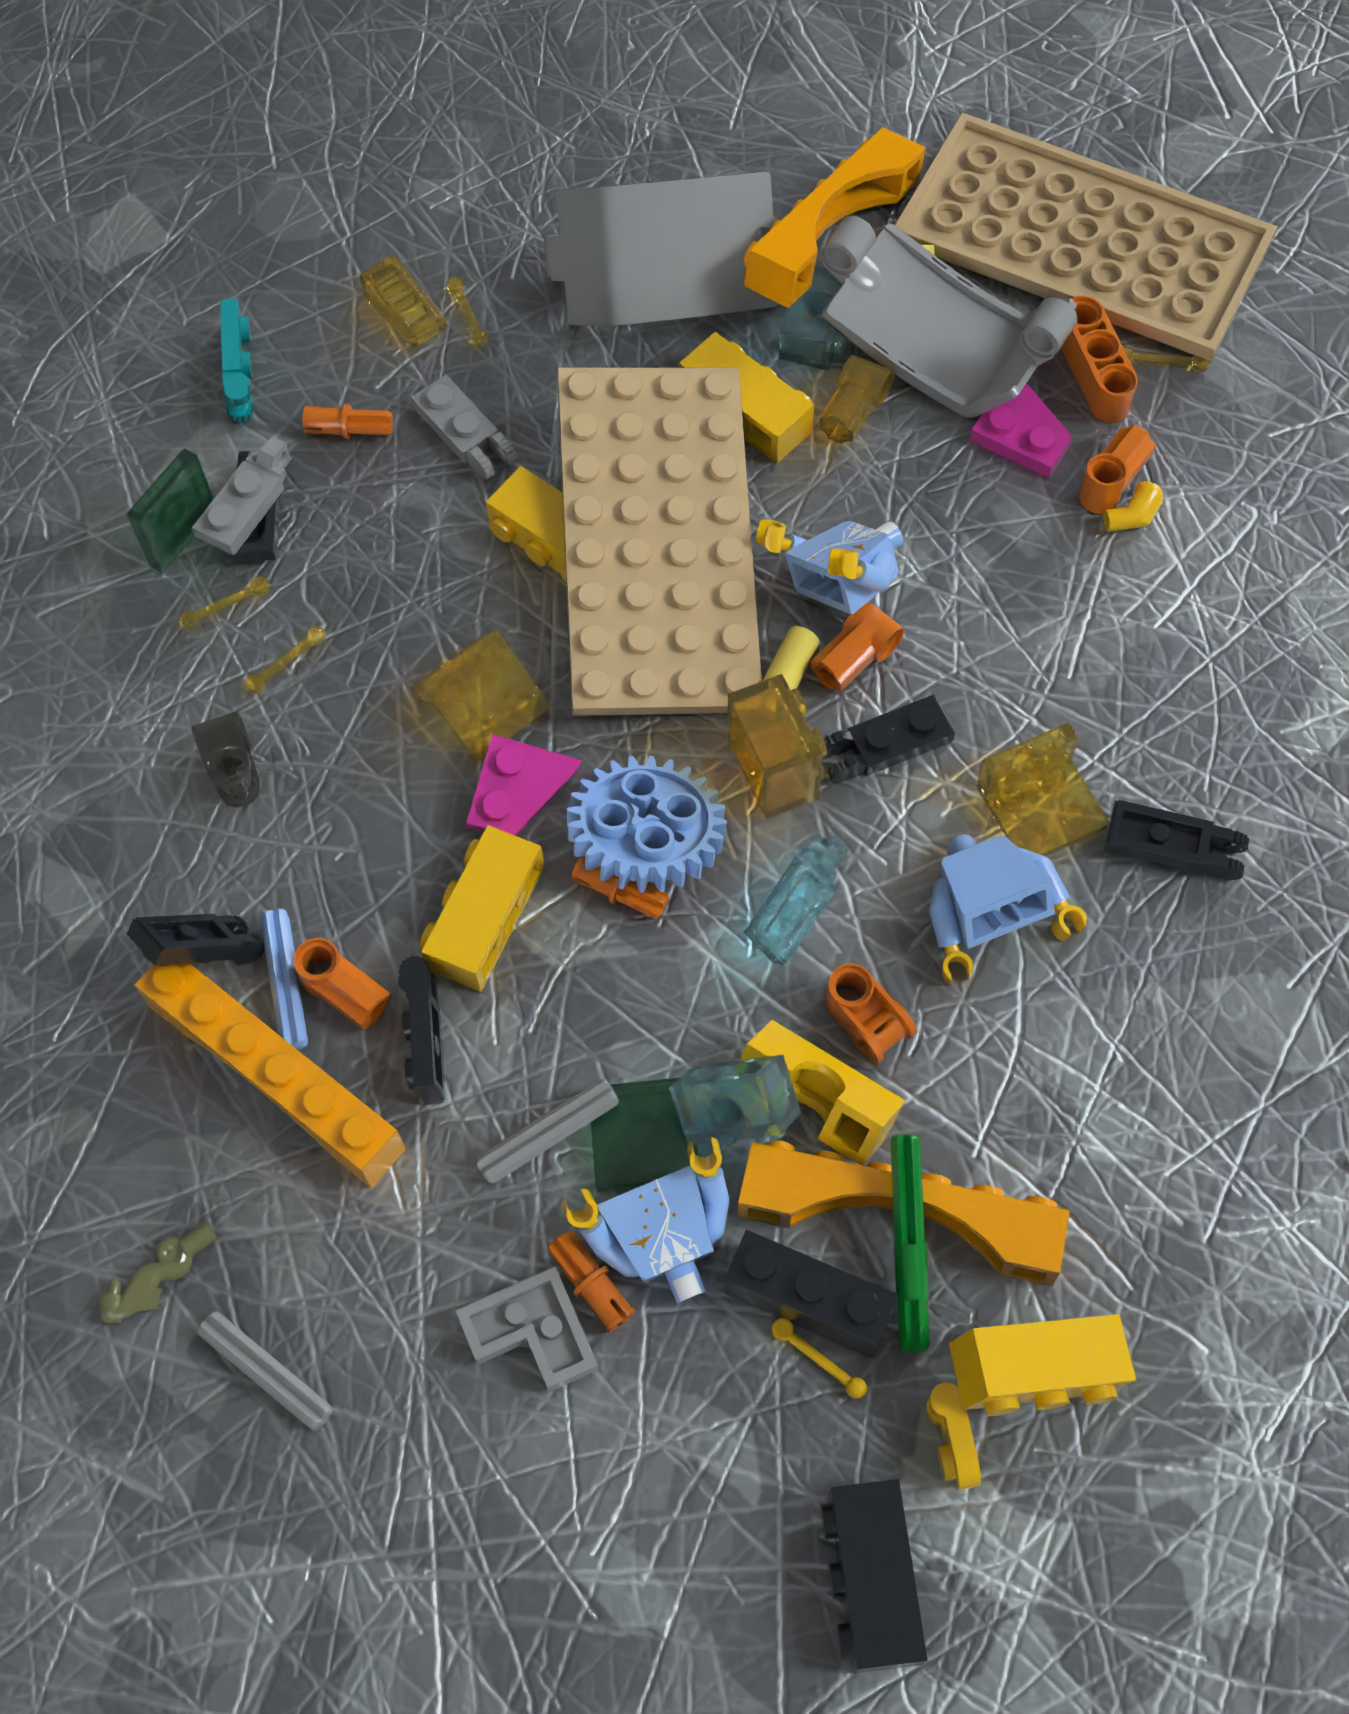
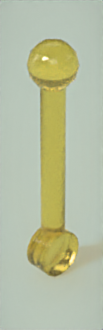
(456, 287)
(1197, 363)
(259, 587)
(256, 682)

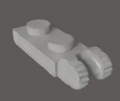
(462, 425)

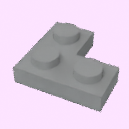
(536, 1314)

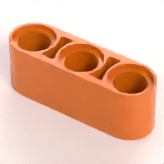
(1100, 362)

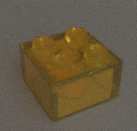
(775, 745)

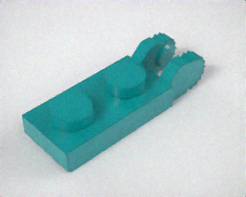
(235, 362)

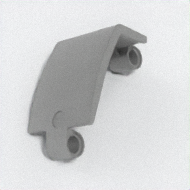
(659, 248)
(935, 322)

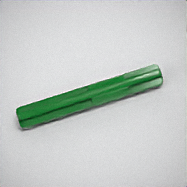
(909, 1243)

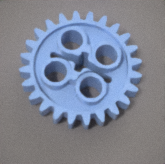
(646, 824)

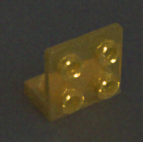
(482, 693)
(1040, 793)

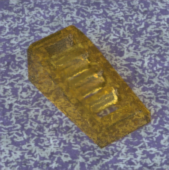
(390, 278)

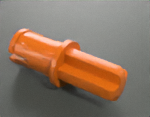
(346, 421)
(650, 902)
(590, 1281)

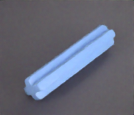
(283, 978)

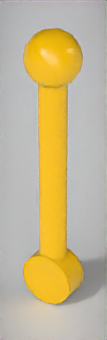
(783, 1331)

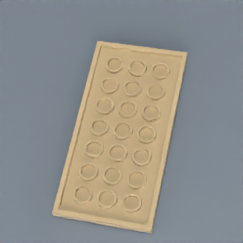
(1088, 230)
(656, 540)

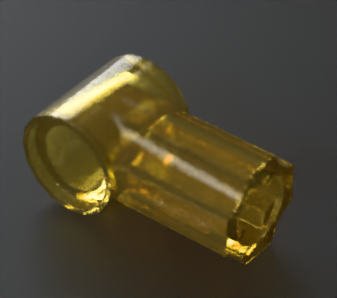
(858, 391)

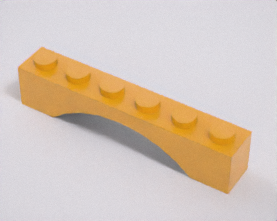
(875, 175)
(276, 1068)
(1012, 1234)

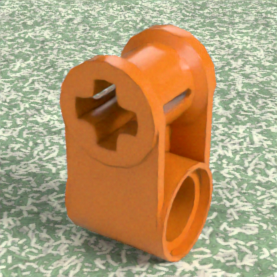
(873, 1020)

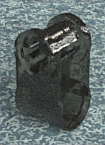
(228, 758)

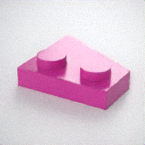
(1024, 433)
(516, 784)

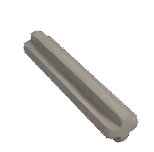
(547, 1131)
(265, 1371)

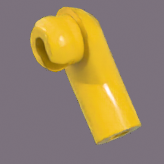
(1139, 512)

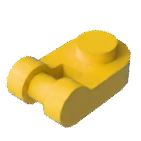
(958, 1456)

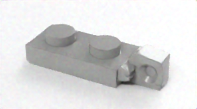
(245, 498)

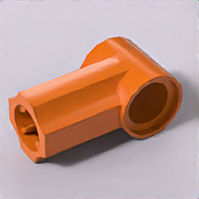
(1115, 468)
(863, 638)
(342, 984)

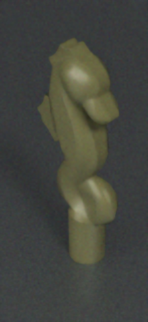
(143, 1292)

